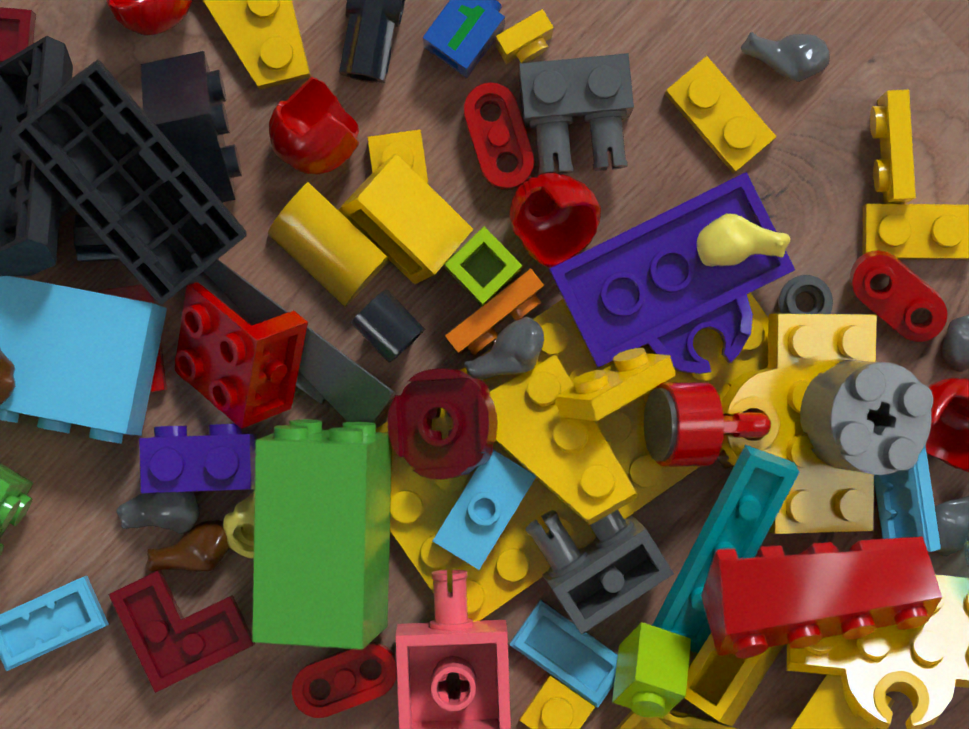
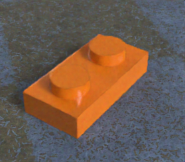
(515, 300)

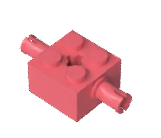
(453, 645)

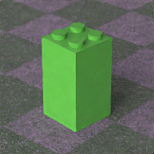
(321, 535)

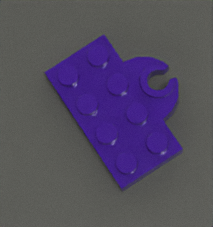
(657, 290)

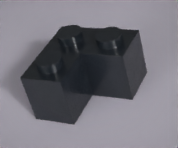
(190, 112)

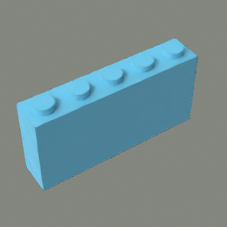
(78, 357)

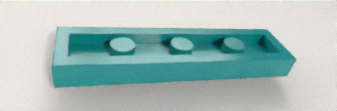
(735, 522)

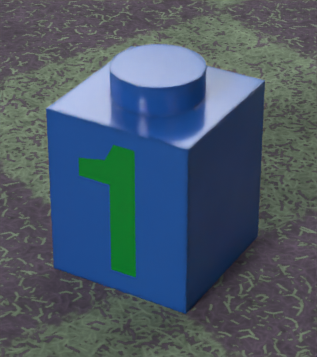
(464, 33)

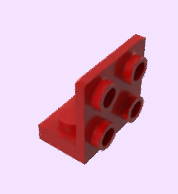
(235, 365)

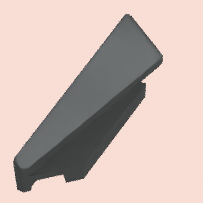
(323, 369)

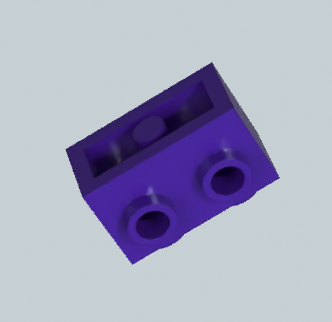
(197, 463)

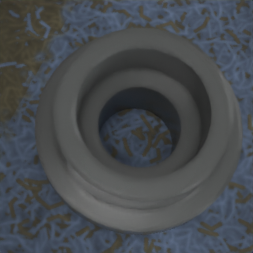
(808, 284)

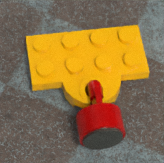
(762, 410)

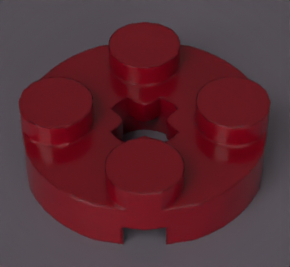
(473, 418)

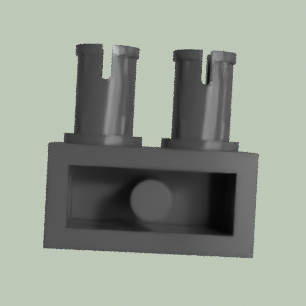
(577, 91)
(605, 573)

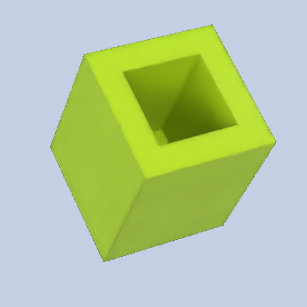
(483, 266)
(651, 671)

